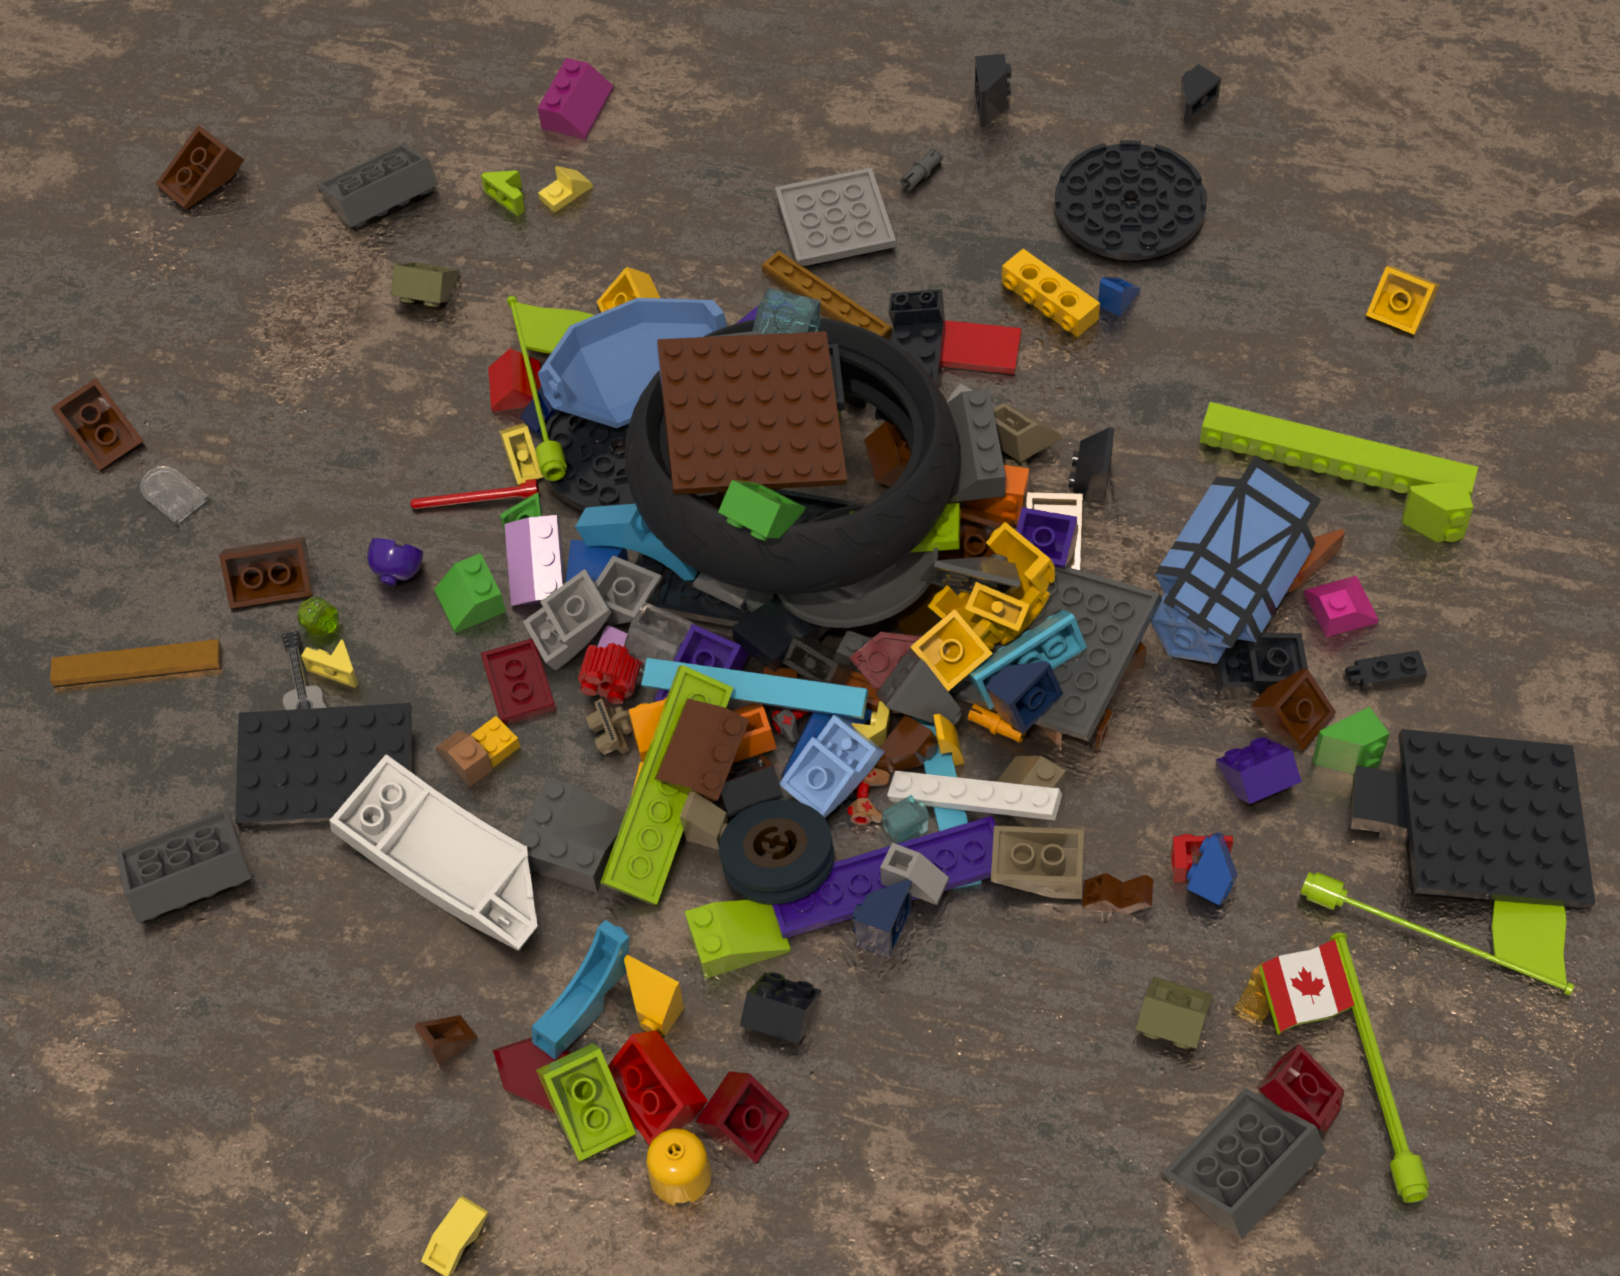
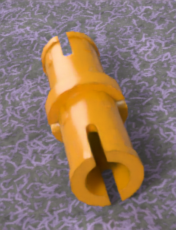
(994, 722)

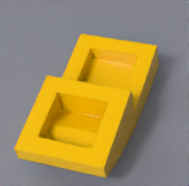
(948, 739)

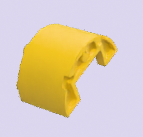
(1034, 572)

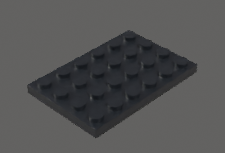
(313, 759)

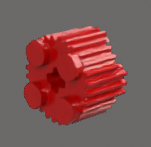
(609, 672)

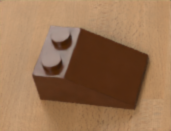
(199, 168)
(96, 424)

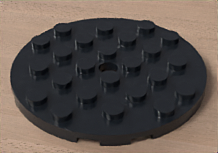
(1094, 206)
(593, 471)

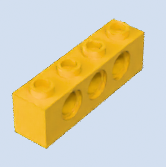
(1050, 292)

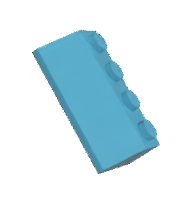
(1051, 641)

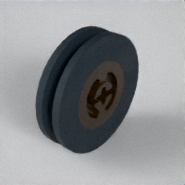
(778, 874)

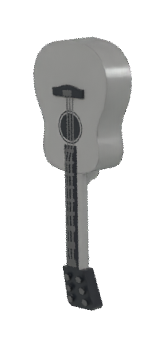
(302, 696)

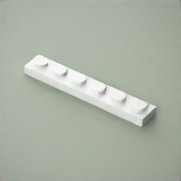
(976, 795)

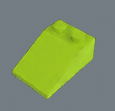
(734, 935)
(586, 1101)

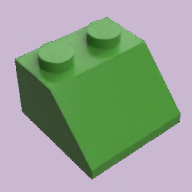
(759, 509)
(469, 594)
(1352, 743)

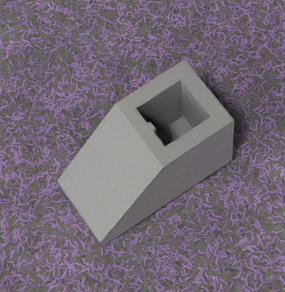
(904, 863)

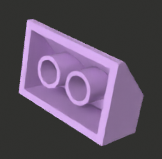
(534, 558)

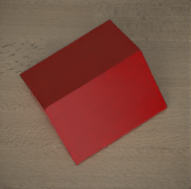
(510, 381)

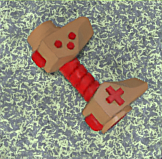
(863, 810)

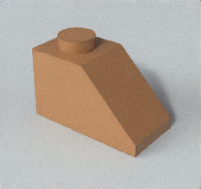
(465, 757)

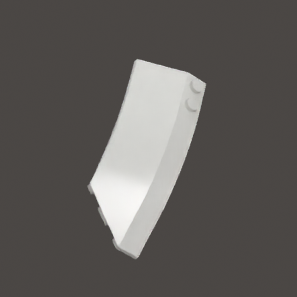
(440, 852)

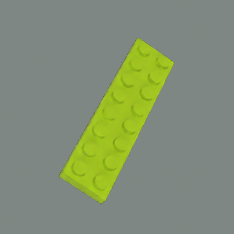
(652, 818)

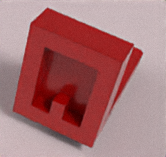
(1183, 849)

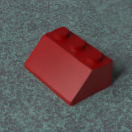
(654, 1085)

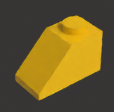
(997, 606)

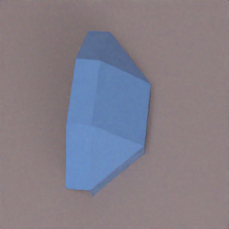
(614, 355)

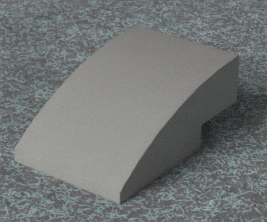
(568, 620)

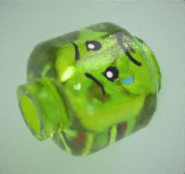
(318, 617)

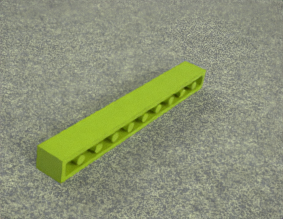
(1328, 451)

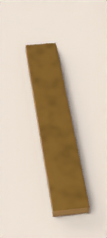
(832, 301)
(135, 662)

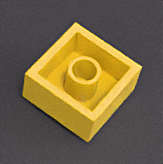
(496, 740)

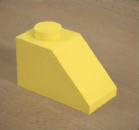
(520, 453)

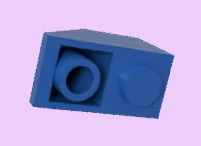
(1214, 872)

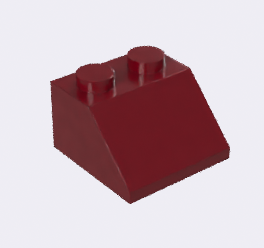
(742, 1115)

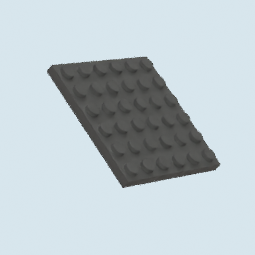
(1112, 625)

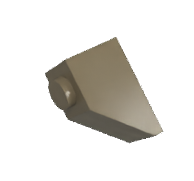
(703, 821)

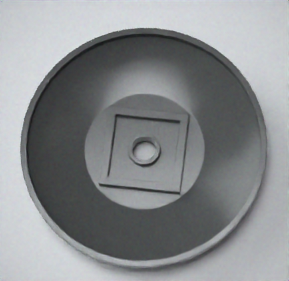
(868, 599)

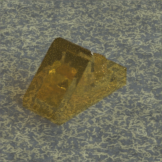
(1253, 1002)

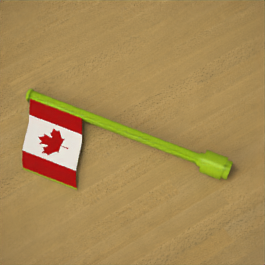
(1317, 987)

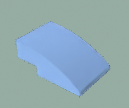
(831, 766)

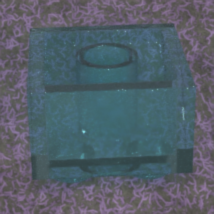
(787, 313)

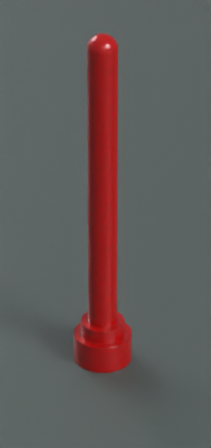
(525, 490)

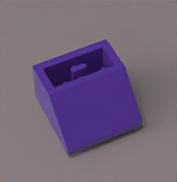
(1259, 769)

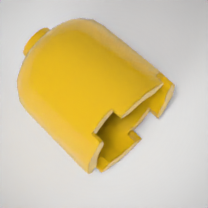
(684, 1173)

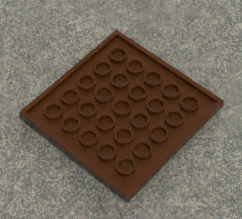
(750, 412)

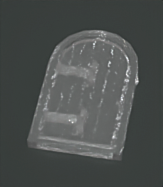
(171, 492)

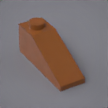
(1324, 549)

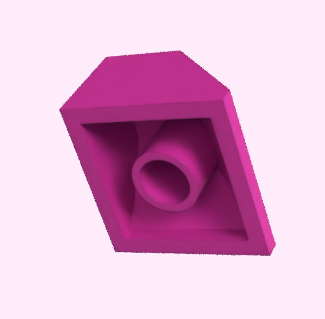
(1341, 606)

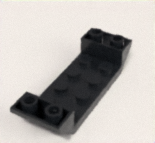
(919, 329)

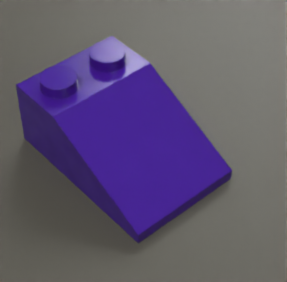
(708, 649)

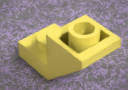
(879, 725)
(453, 1235)

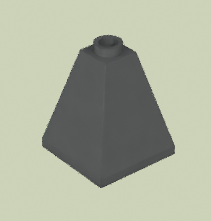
(917, 691)

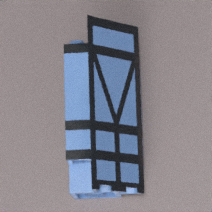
(1233, 562)

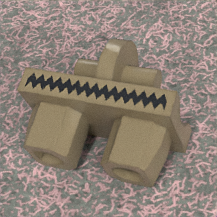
(613, 724)

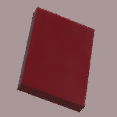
(518, 681)

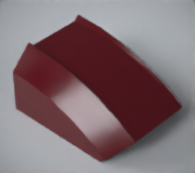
(1303, 1088)

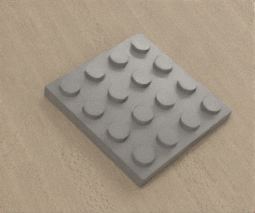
(835, 217)

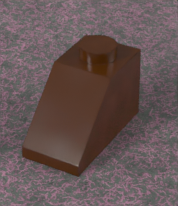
(907, 746)

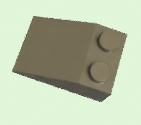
(1039, 860)

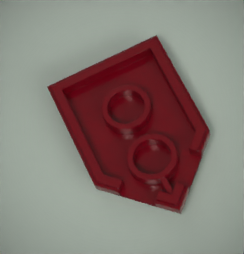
(882, 655)
(518, 1072)

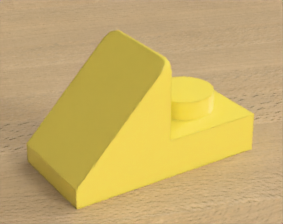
(565, 189)
(334, 666)

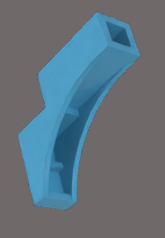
(626, 529)
(584, 996)

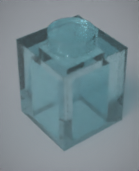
(905, 820)

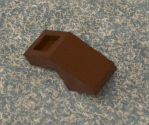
(1113, 895)

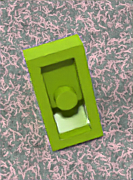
(505, 189)

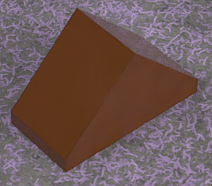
(445, 1037)

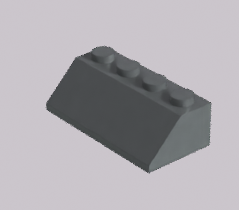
(980, 459)

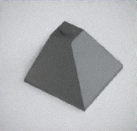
(964, 573)

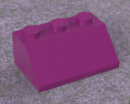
(574, 99)

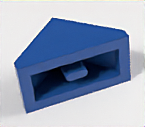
(1116, 294)

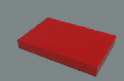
(981, 347)

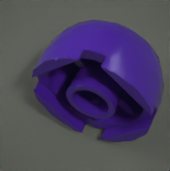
(393, 561)

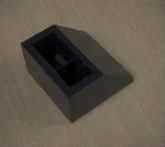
(780, 1007)

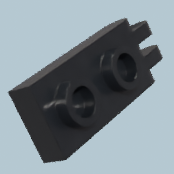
(1387, 670)

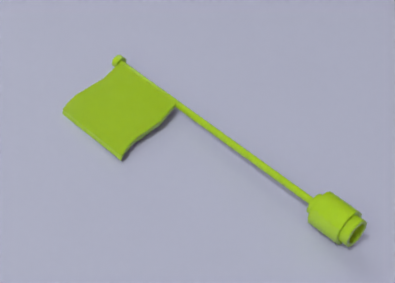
(541, 331)
(1523, 934)

